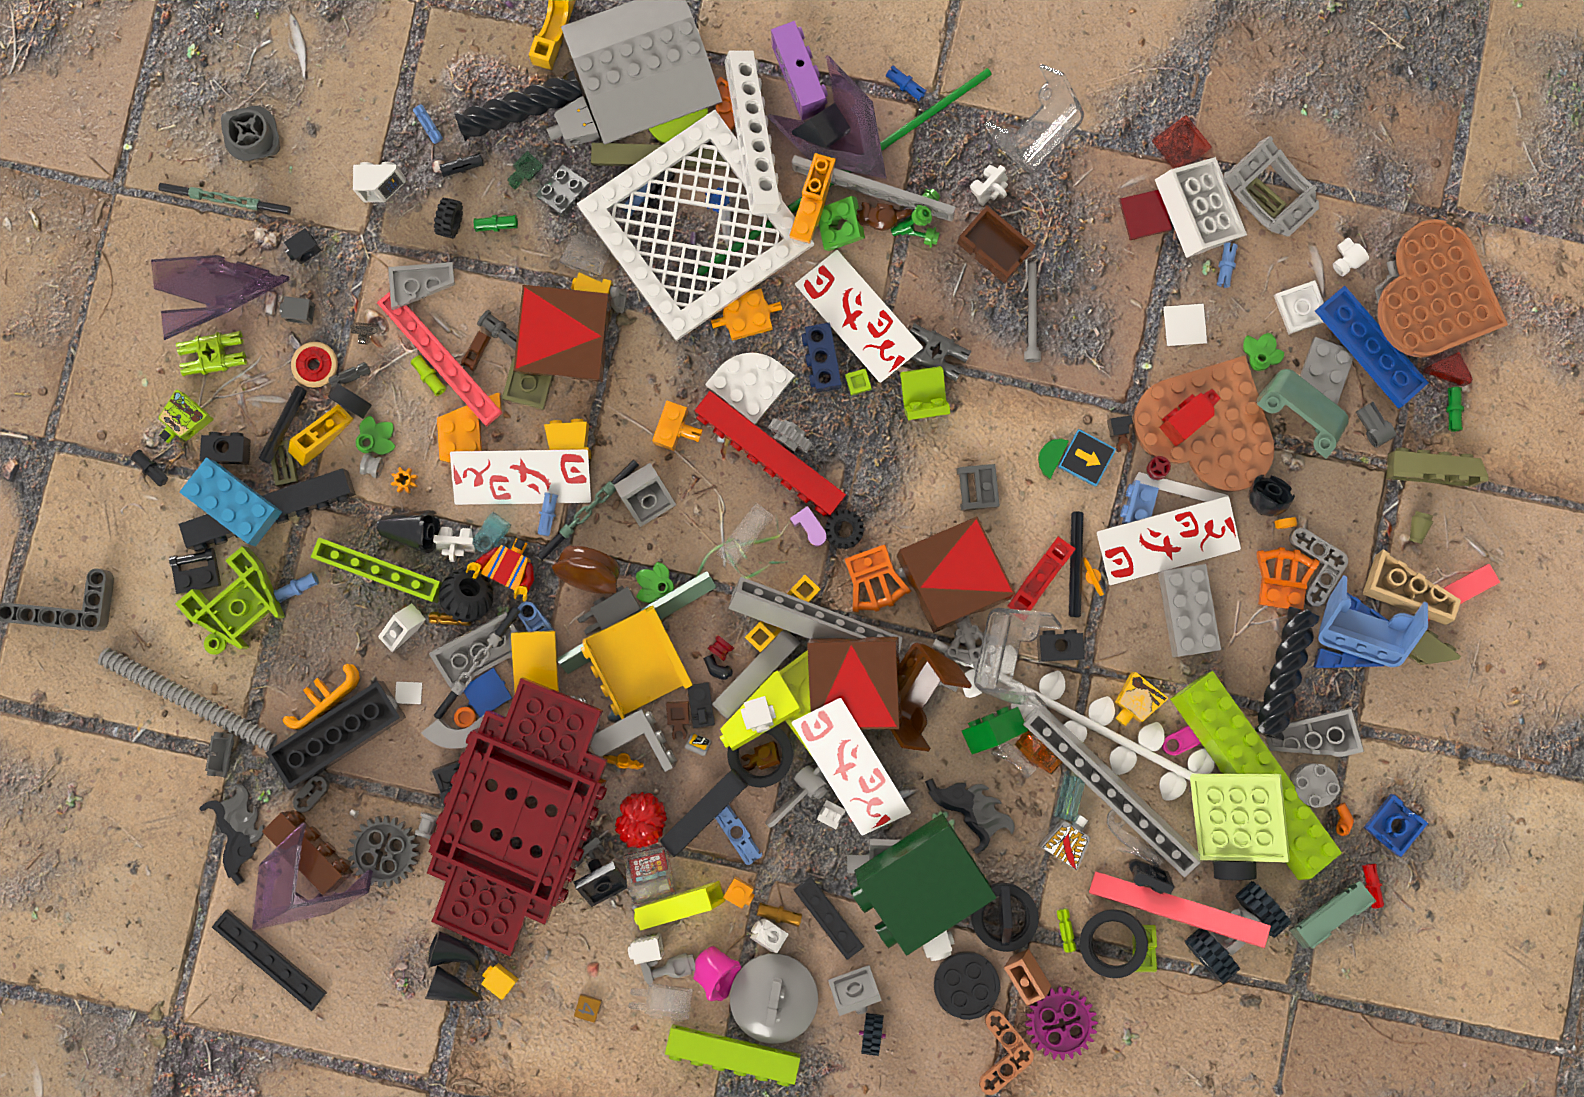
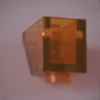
(1037, 752)

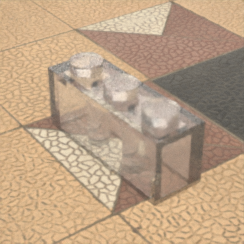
(745, 535)

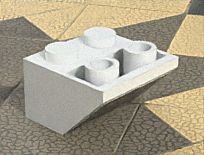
(376, 182)

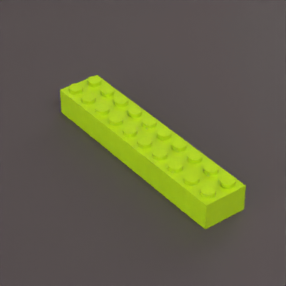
(1240, 750)

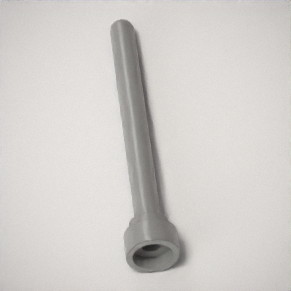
(1032, 352)

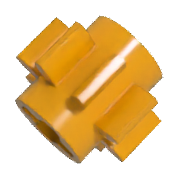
(398, 478)

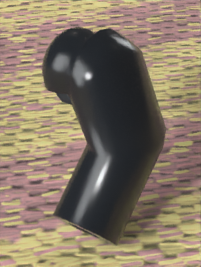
(716, 670)

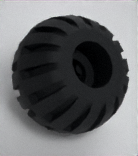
(465, 596)

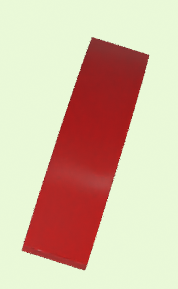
(1041, 575)

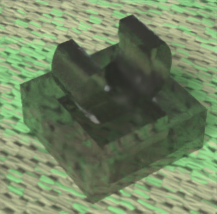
(364, 330)

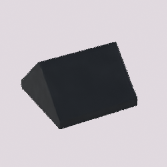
(824, 127)

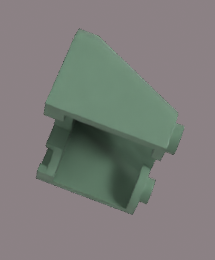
(1308, 402)

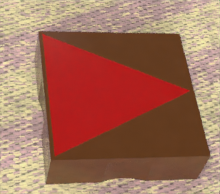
(562, 333)
(955, 574)
(861, 675)

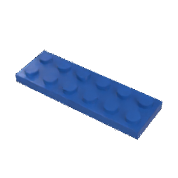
(1370, 347)

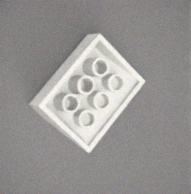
(1200, 206)

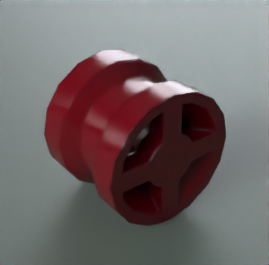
(1162, 465)
(720, 648)

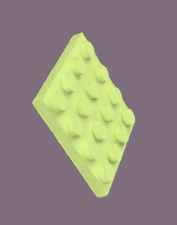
(1240, 817)

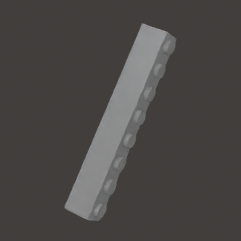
(797, 615)

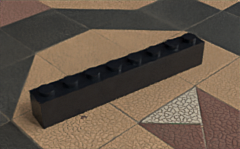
(291, 500)

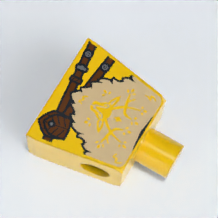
(1138, 699)

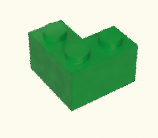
(994, 729)

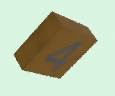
(587, 1008)

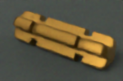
(443, 618)

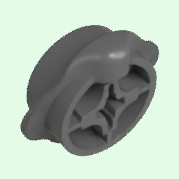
(247, 145)

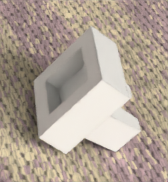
(831, 814)

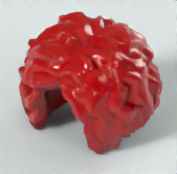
(641, 820)

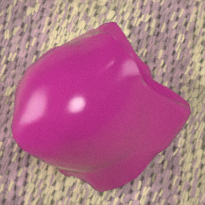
(715, 973)

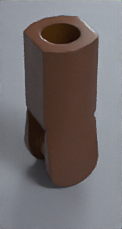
(477, 347)

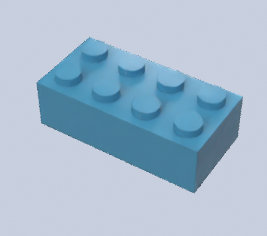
(230, 502)

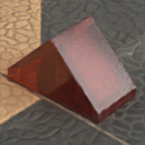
(1451, 369)

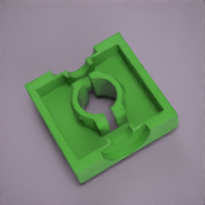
(851, 230)

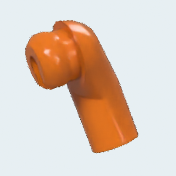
(1345, 821)

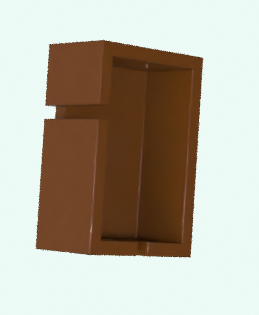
(996, 244)

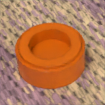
(465, 717)

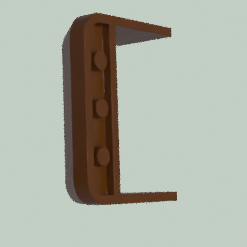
(917, 679)

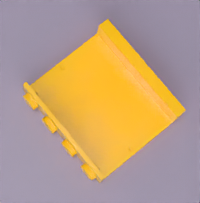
(635, 661)

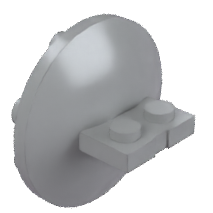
(774, 998)

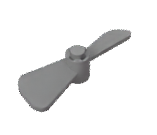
(812, 783)

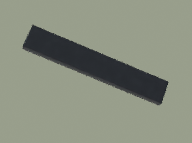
(269, 960)

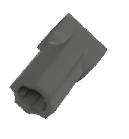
(1377, 428)

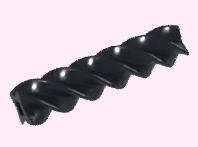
(518, 106)
(1286, 673)

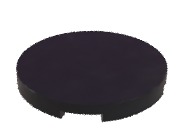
(966, 985)

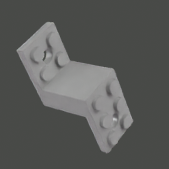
(628, 730)

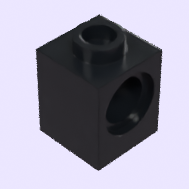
(302, 246)

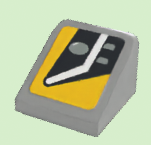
(698, 744)

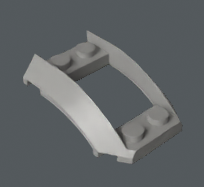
(1251, 166)

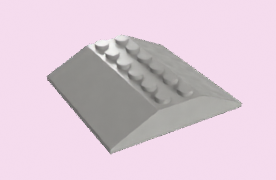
(641, 66)

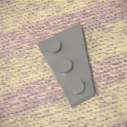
(418, 281)

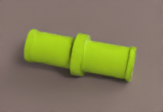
(428, 375)

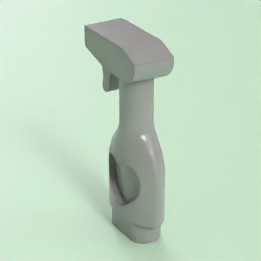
(675, 967)

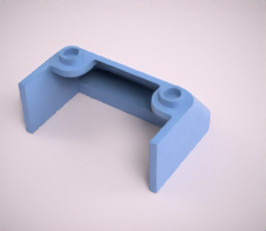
(1369, 636)

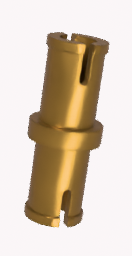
(779, 914)

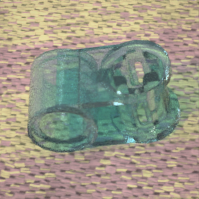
(493, 531)

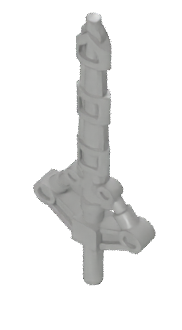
(965, 634)

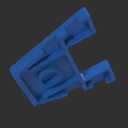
(1330, 659)

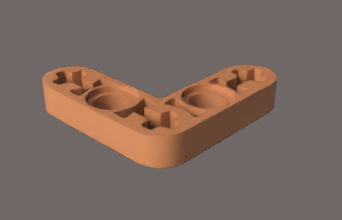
(1013, 1051)

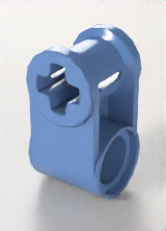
(536, 621)

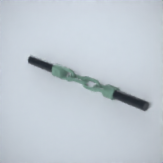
(197, 193)
(567, 529)

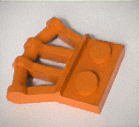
(871, 565)
(1279, 592)

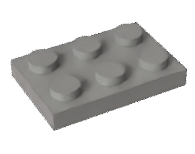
(1327, 367)

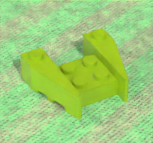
(239, 604)

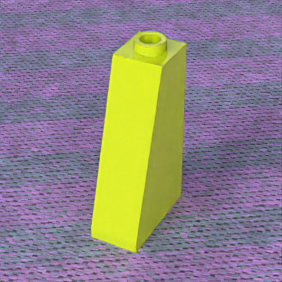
(776, 694)
(679, 905)

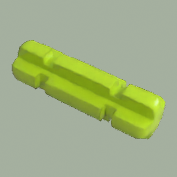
(1066, 930)

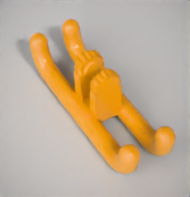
(330, 700)

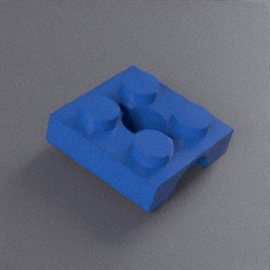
(1381, 821)

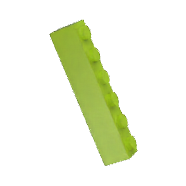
(376, 570)
(732, 1054)

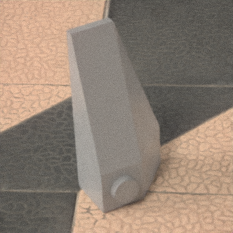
(1323, 734)

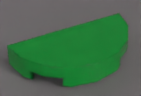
(1050, 456)

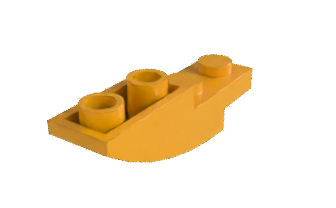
(813, 198)

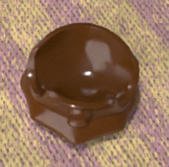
(587, 570)

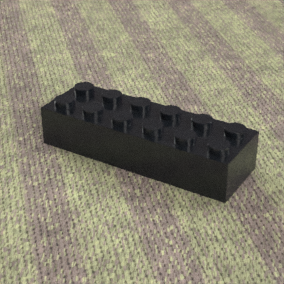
(335, 735)

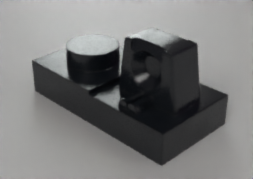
(701, 705)

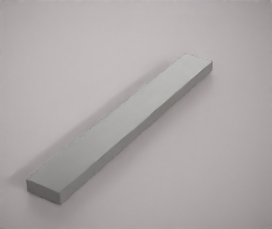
(880, 190)

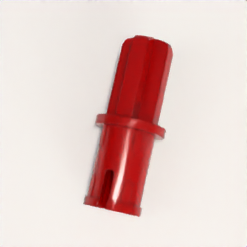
(1373, 884)

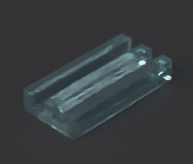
(1067, 797)

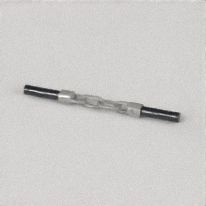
(459, 686)

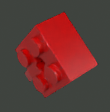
(1192, 415)

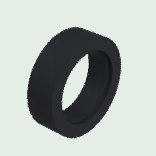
(775, 776)
(1026, 933)
(1094, 962)

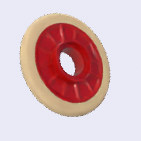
(302, 358)

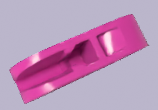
(1185, 738)

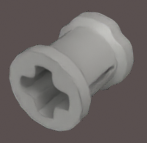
(426, 825)

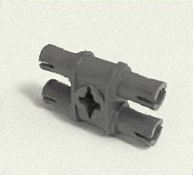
(946, 347)

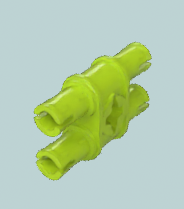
(204, 347)

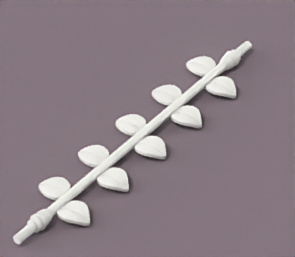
(1102, 713)

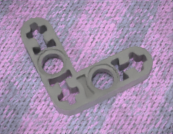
(1326, 567)

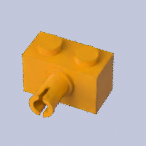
(673, 426)

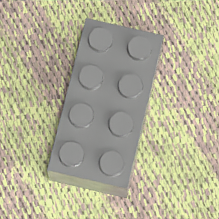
(1189, 610)

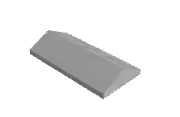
(458, 654)

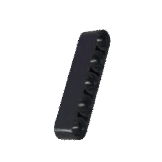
(704, 812)

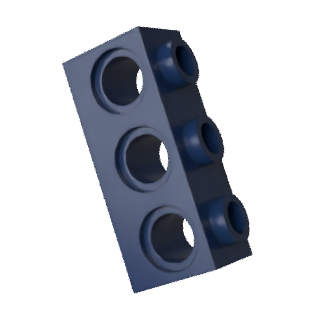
(825, 347)

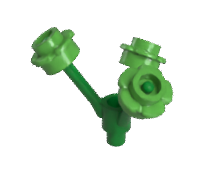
(920, 217)

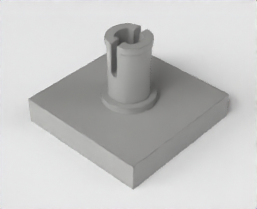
(854, 991)

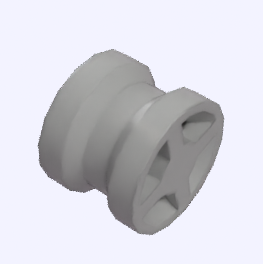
(371, 465)

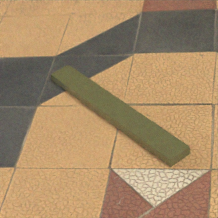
(629, 154)

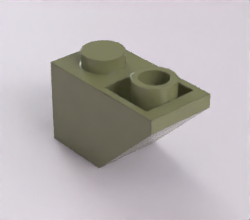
(1431, 650)

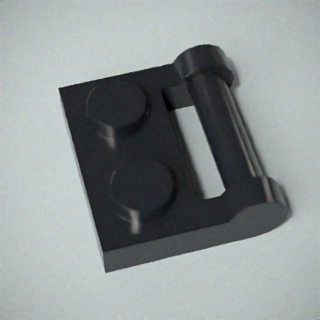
(196, 578)
(1148, 875)

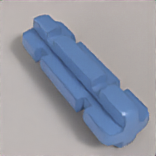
(427, 124)

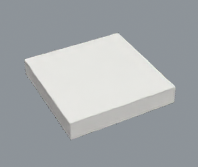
(1299, 306)

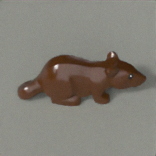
(880, 217)

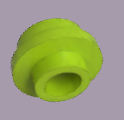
(221, 644)

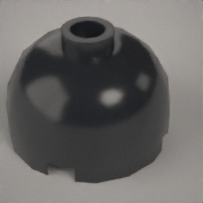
(1270, 495)

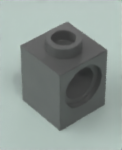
(297, 310)

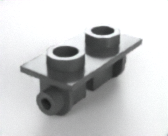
(222, 744)

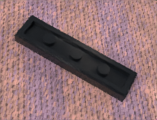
(828, 918)

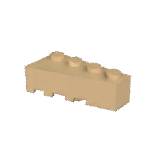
(1403, 588)

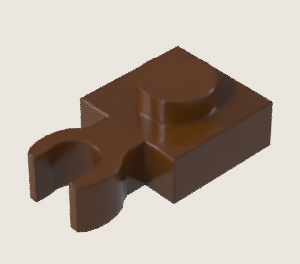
(678, 716)
(764, 757)

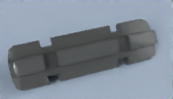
(350, 374)

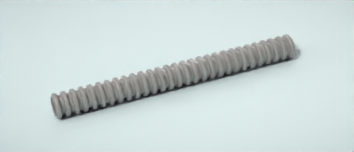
(187, 699)

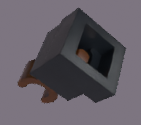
(1120, 427)

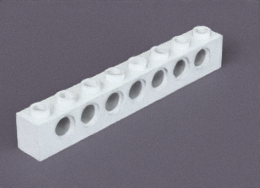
(736, 65)

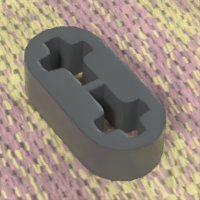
(307, 790)

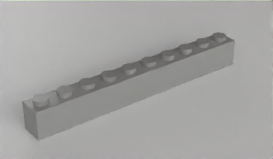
(1112, 790)

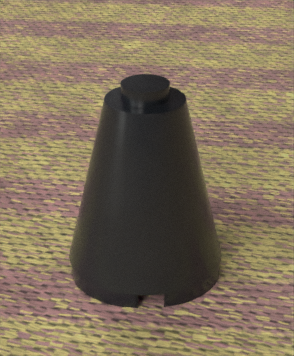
(411, 529)

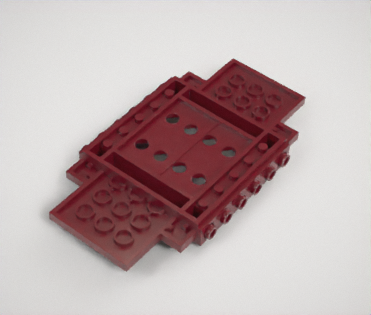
(542, 755)

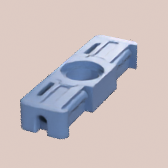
(744, 845)

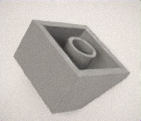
(644, 495)

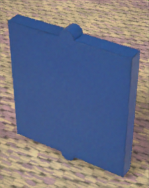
(487, 692)

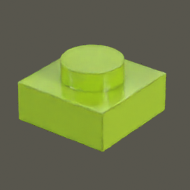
(858, 382)

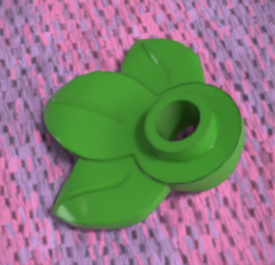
(1264, 349)
(377, 434)
(652, 581)

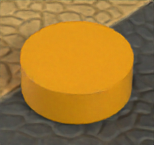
(1286, 523)

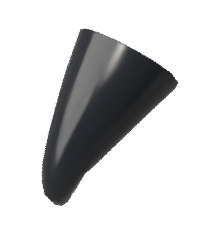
(449, 949)
(449, 988)

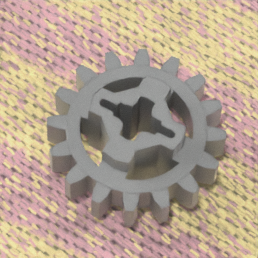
(790, 435)

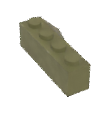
(1436, 468)

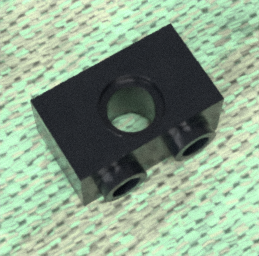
(237, 453)
(1073, 650)

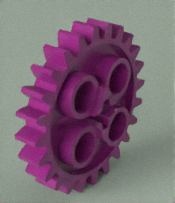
(1066, 1043)

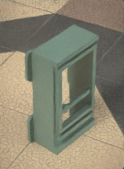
(1333, 913)

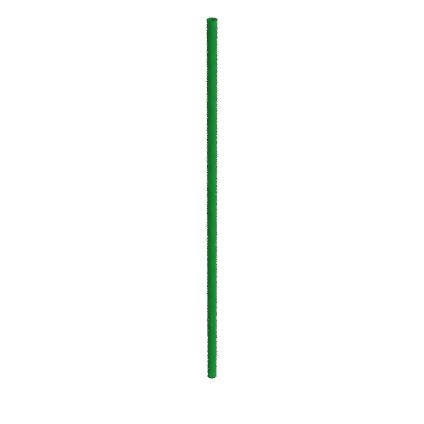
(884, 144)

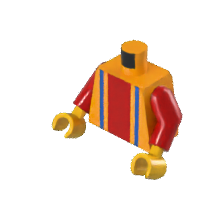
(507, 567)

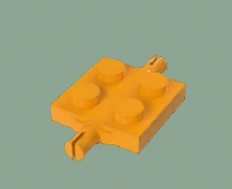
(747, 315)

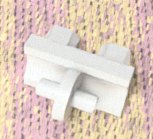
(992, 187)
(453, 545)

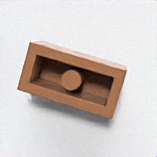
(1027, 977)

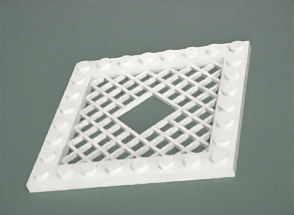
(609, 196)

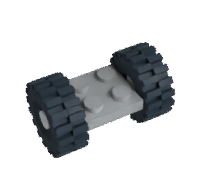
(1214, 949)

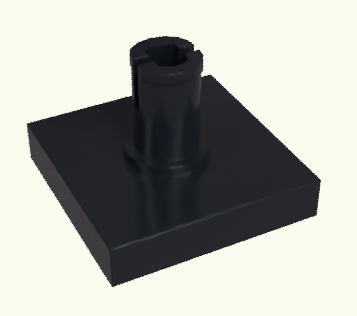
(600, 882)

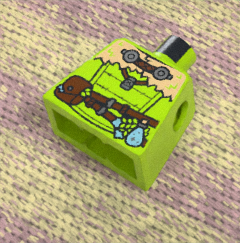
(182, 417)

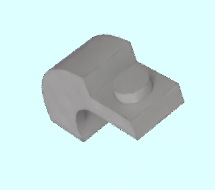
(448, 737)

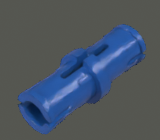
(906, 83)

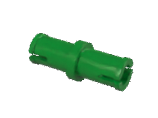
(495, 223)
(1455, 409)

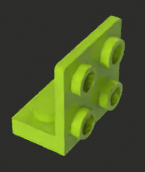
(924, 393)

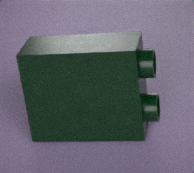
(921, 886)

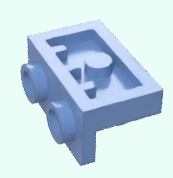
(1140, 502)

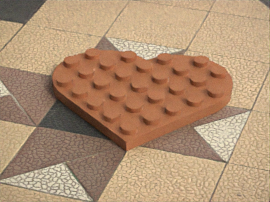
(1438, 294)
(1229, 446)

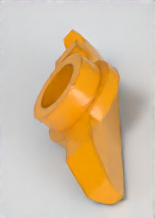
(1093, 576)
(623, 761)

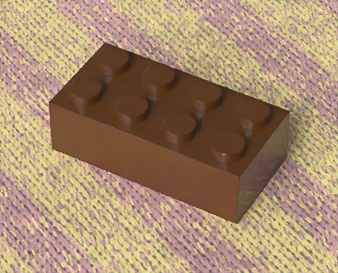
(317, 858)

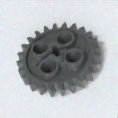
(401, 858)

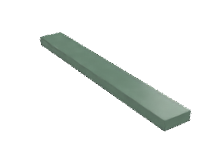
(664, 606)

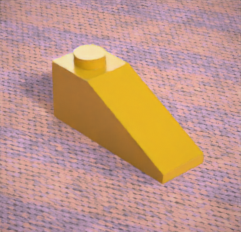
(319, 435)

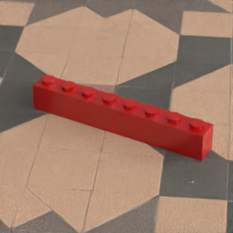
(770, 454)

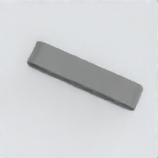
(756, 673)

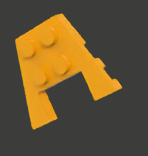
(461, 430)

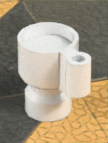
(1353, 257)

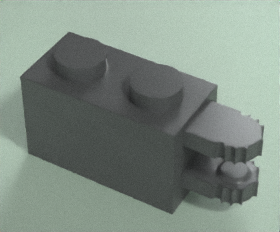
(611, 610)

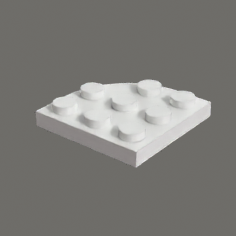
(750, 383)

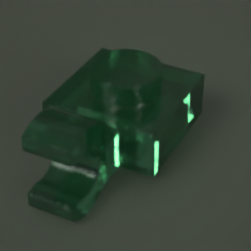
(525, 167)

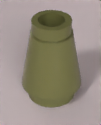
(1420, 526)

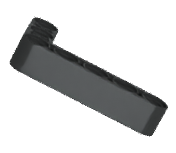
(63, 616)

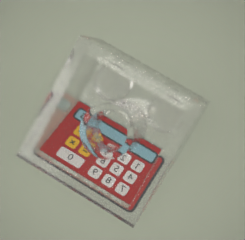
(649, 875)

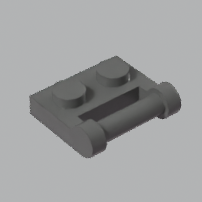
(985, 487)

